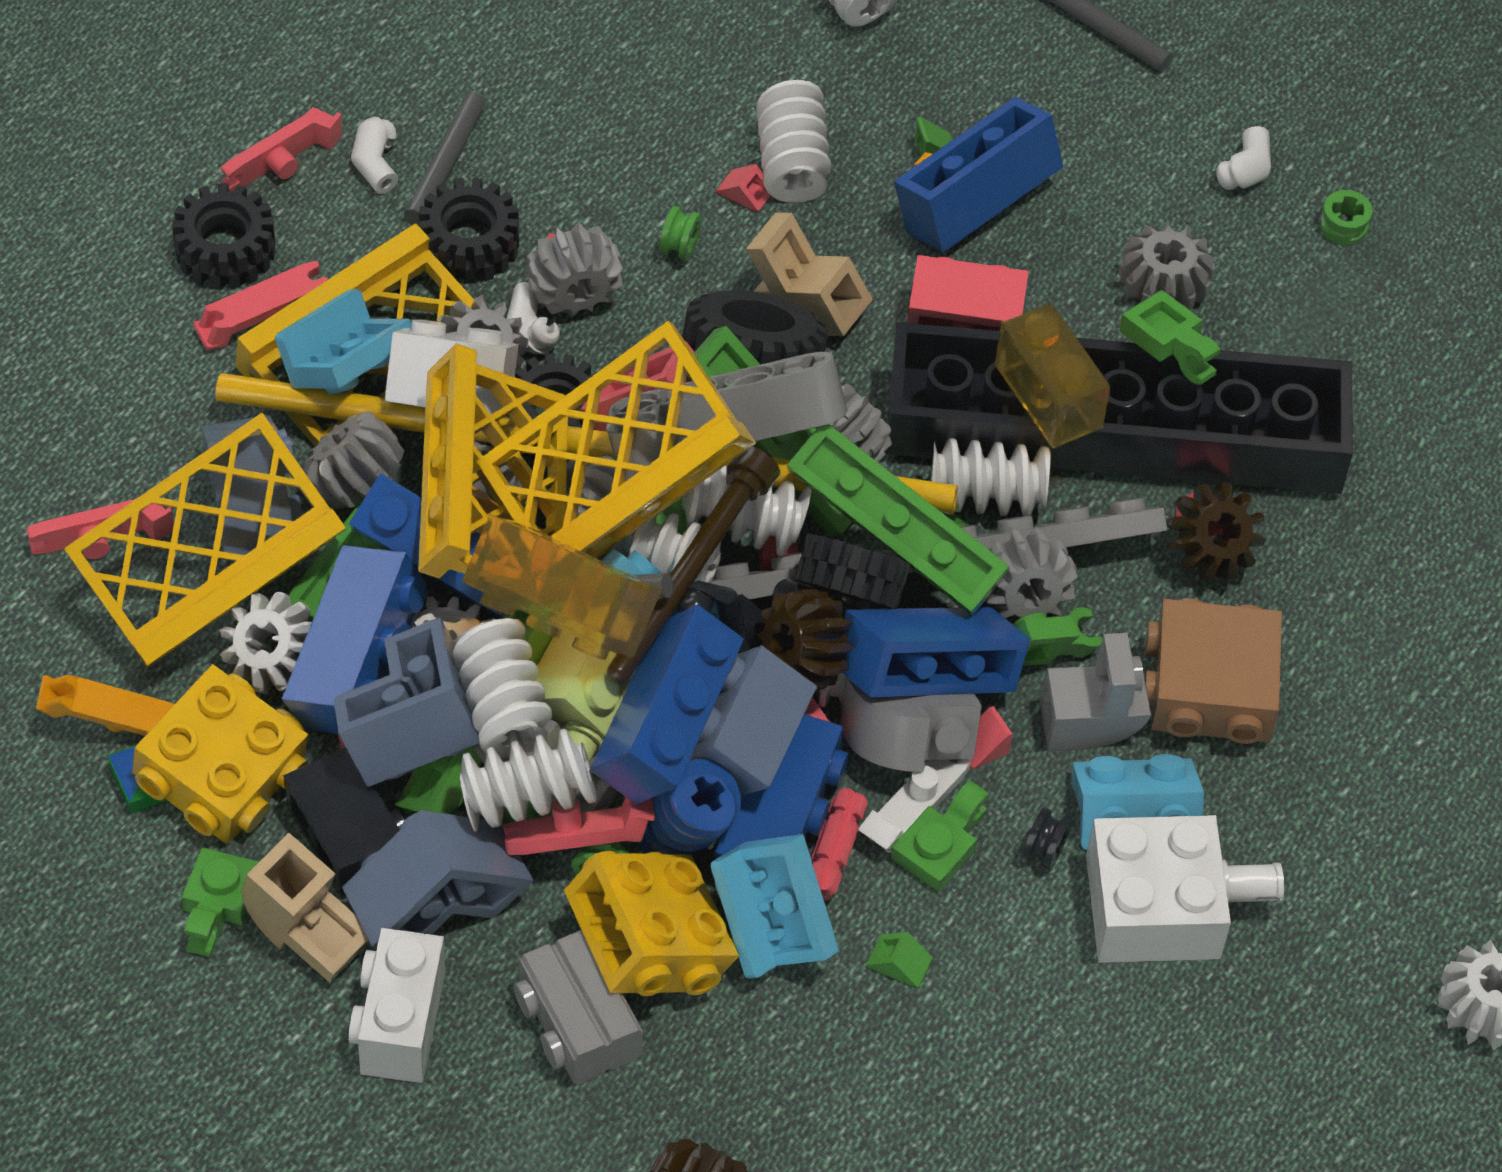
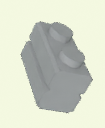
(581, 1019)

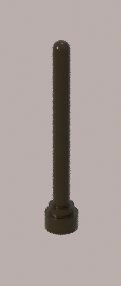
(747, 478)

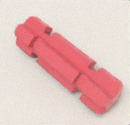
(837, 839)

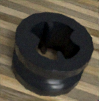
(1047, 838)

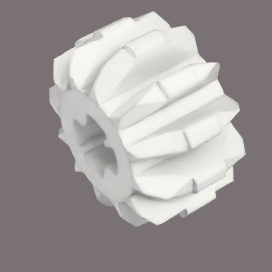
(249, 640)
(1474, 993)

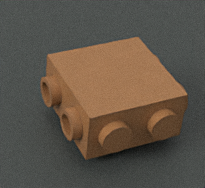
(1214, 670)

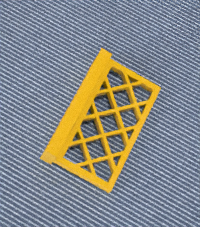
(376, 277)
(452, 456)
(655, 485)
(238, 580)

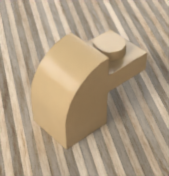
(819, 283)
(294, 908)

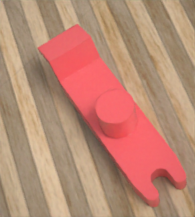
(279, 149)
(254, 304)
(61, 531)
(578, 829)

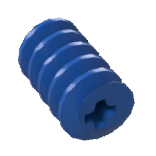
(693, 812)

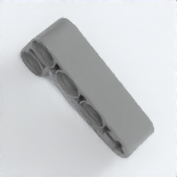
(765, 398)

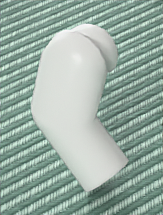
(368, 150)
(1249, 165)
(525, 305)

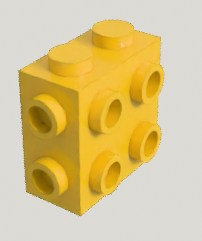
(220, 755)
(651, 923)

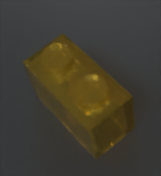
(1052, 375)

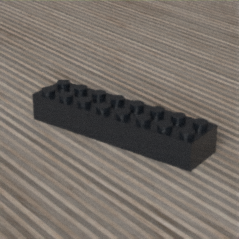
(1248, 425)

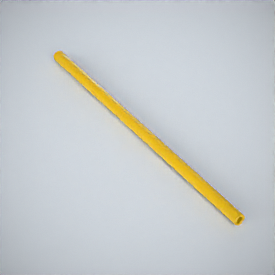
(340, 406)

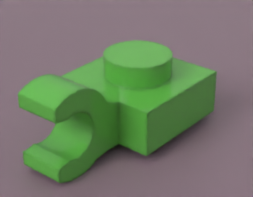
(1169, 328)
(1056, 636)
(940, 843)
(214, 897)

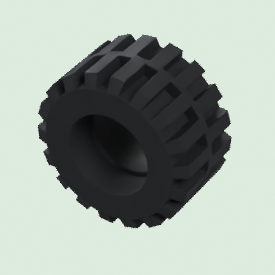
(762, 322)

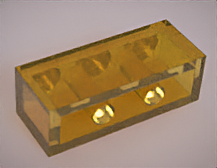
(560, 588)

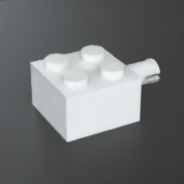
(1166, 889)

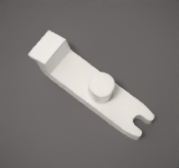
(918, 793)

